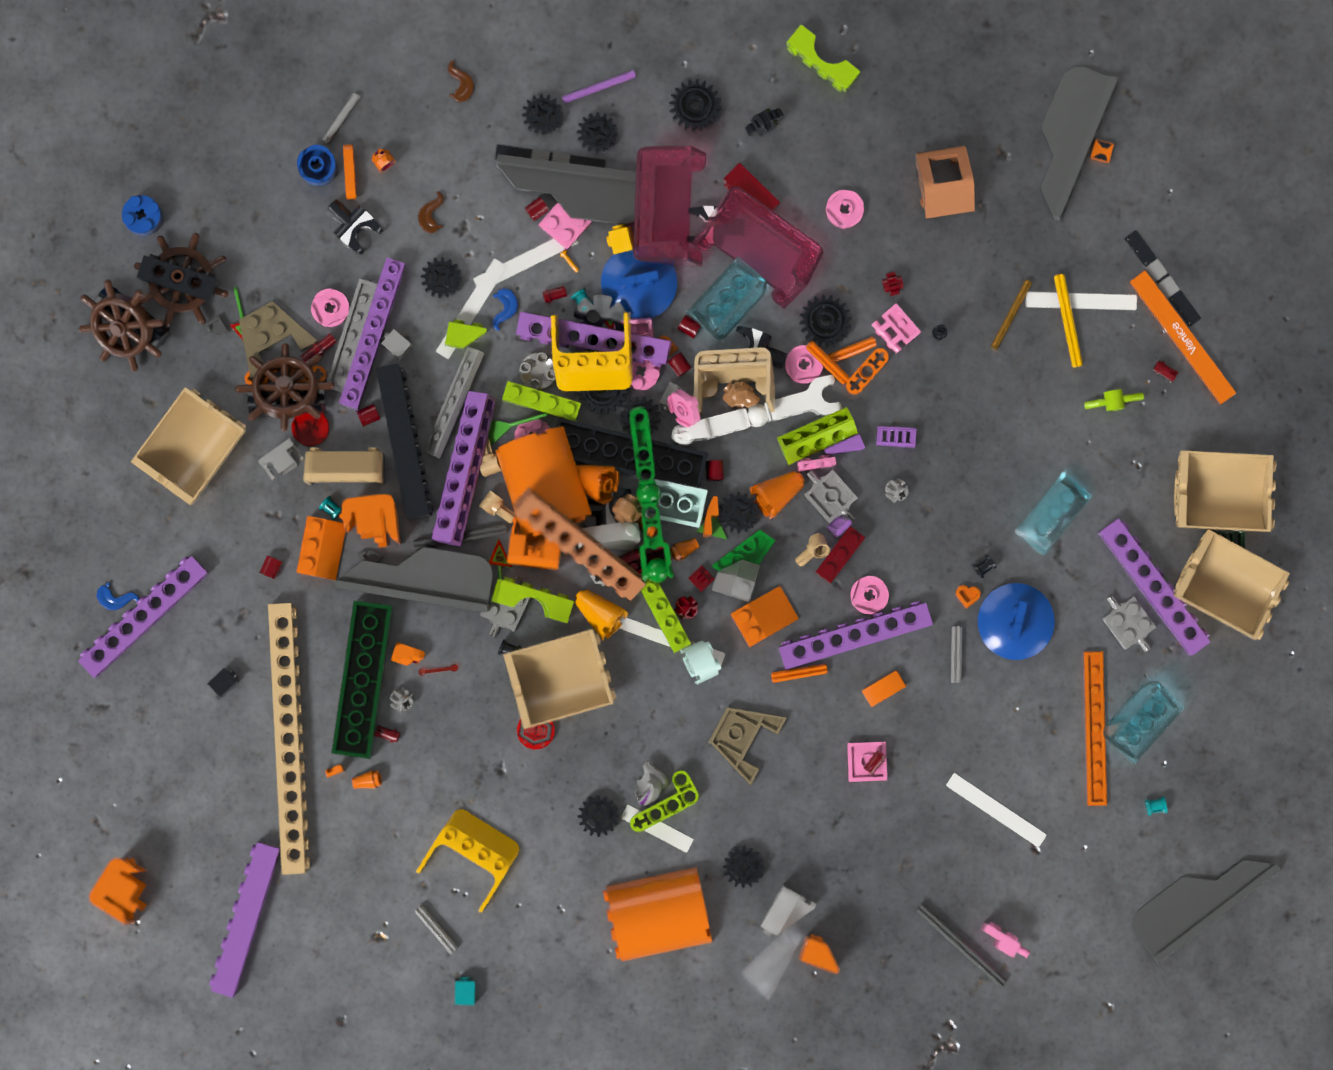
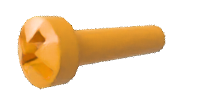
(570, 262)

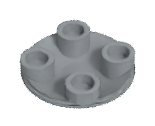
(537, 371)

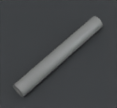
(340, 119)

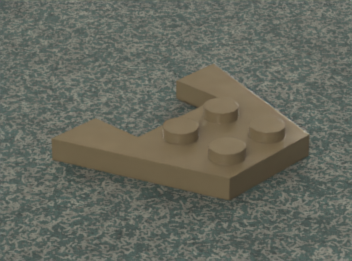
(268, 327)
(736, 733)

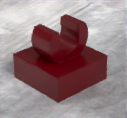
(701, 578)

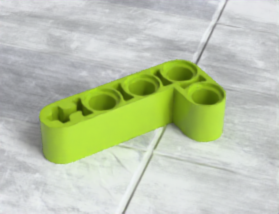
(662, 806)

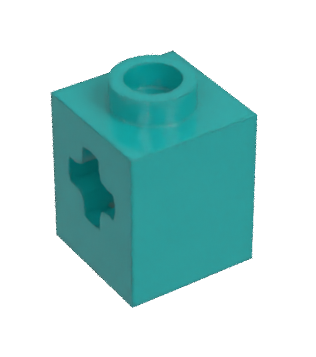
(465, 991)

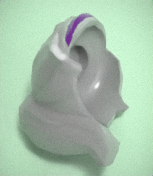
(651, 784)

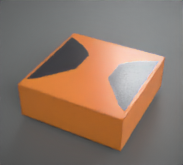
(1101, 151)

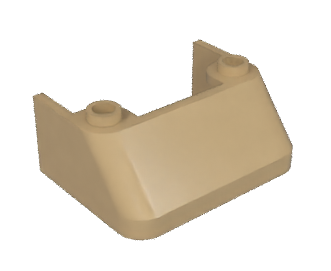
(733, 366)
(344, 466)

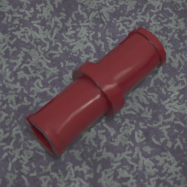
(319, 348)

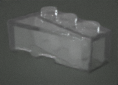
(770, 964)

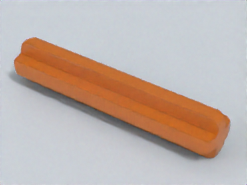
(853, 349)
(827, 362)
(799, 673)

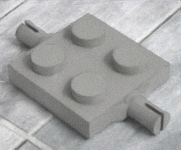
(830, 496)
(503, 615)
(1129, 623)

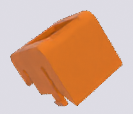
(370, 517)
(533, 554)
(119, 891)

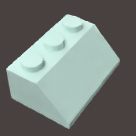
(679, 503)

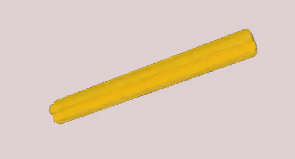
(1068, 320)

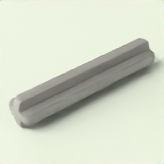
(956, 654)
(436, 929)

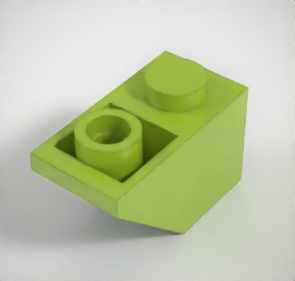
(463, 335)

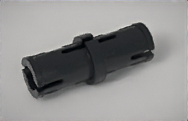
(938, 337)

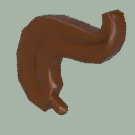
(466, 86)
(425, 218)

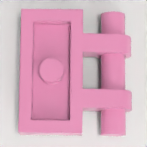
(901, 325)

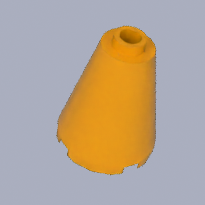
(600, 613)

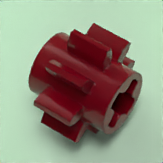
(892, 283)
(686, 607)

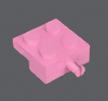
(1005, 942)

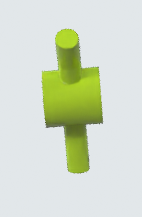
(1114, 400)

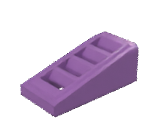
(896, 430)
(851, 444)
(839, 525)

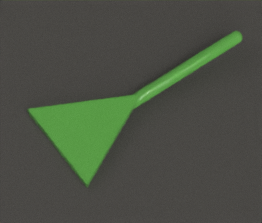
(499, 428)

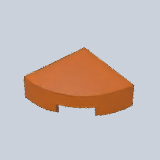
(335, 770)

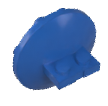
(639, 286)
(1015, 621)

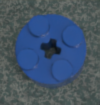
(312, 155)
(147, 225)

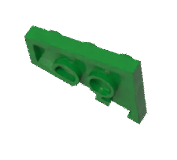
(750, 550)

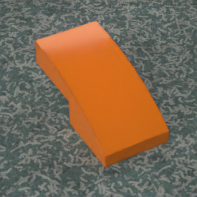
(712, 512)
(884, 688)

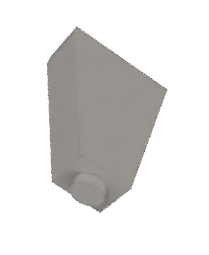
(737, 580)
(785, 911)

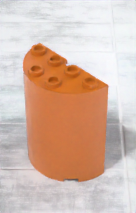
(549, 469)
(657, 914)

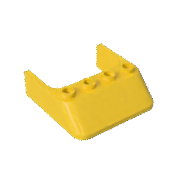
(593, 369)
(477, 843)

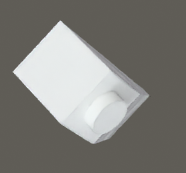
(615, 535)

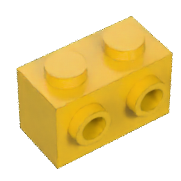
(620, 239)

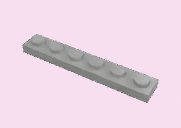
(351, 333)
(453, 402)

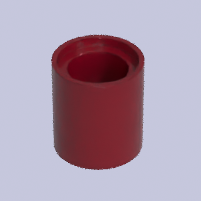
(536, 209)
(689, 326)
(679, 364)
(368, 415)
(715, 470)
(270, 567)

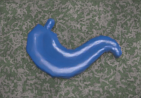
(510, 306)
(108, 601)

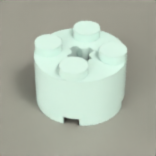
(700, 661)

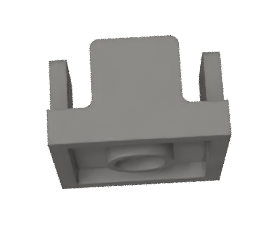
(281, 459)

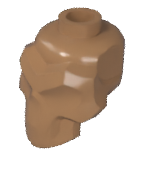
(740, 395)
(627, 509)

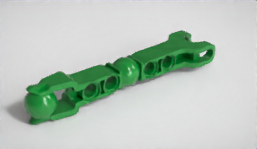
(648, 495)

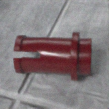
(554, 294)
(1164, 370)
(388, 734)
(874, 762)

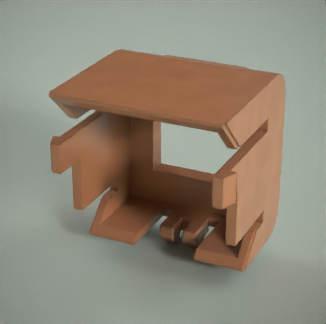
(945, 197)

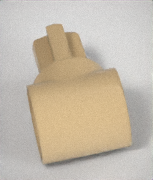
(489, 461)
(494, 505)
(816, 548)

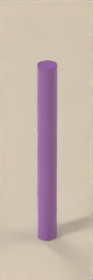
(599, 86)

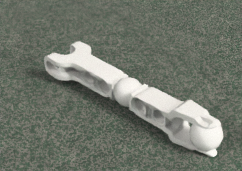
(759, 414)

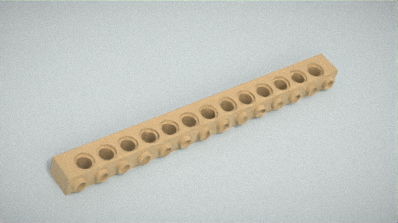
(275, 613)

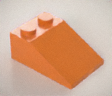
(764, 616)

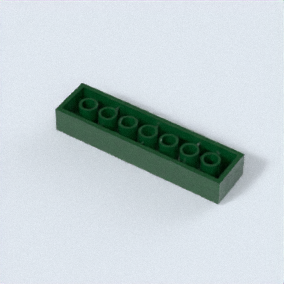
(362, 679)

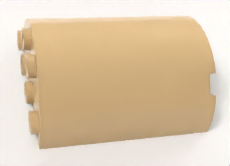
(189, 445)
(1224, 491)
(1231, 584)
(559, 678)

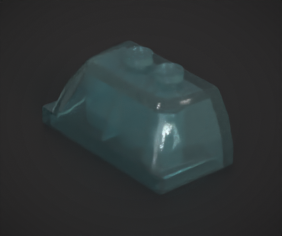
(728, 299)
(1053, 514)
(1142, 720)

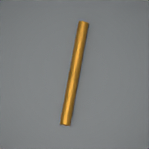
(1011, 314)

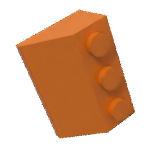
(321, 548)
(817, 953)

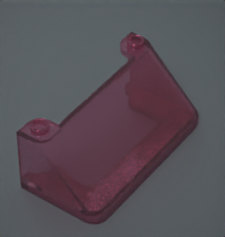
(663, 204)
(764, 241)

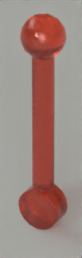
(453, 667)

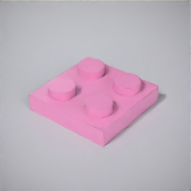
(562, 227)
(858, 757)

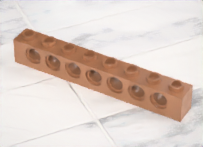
(531, 500)

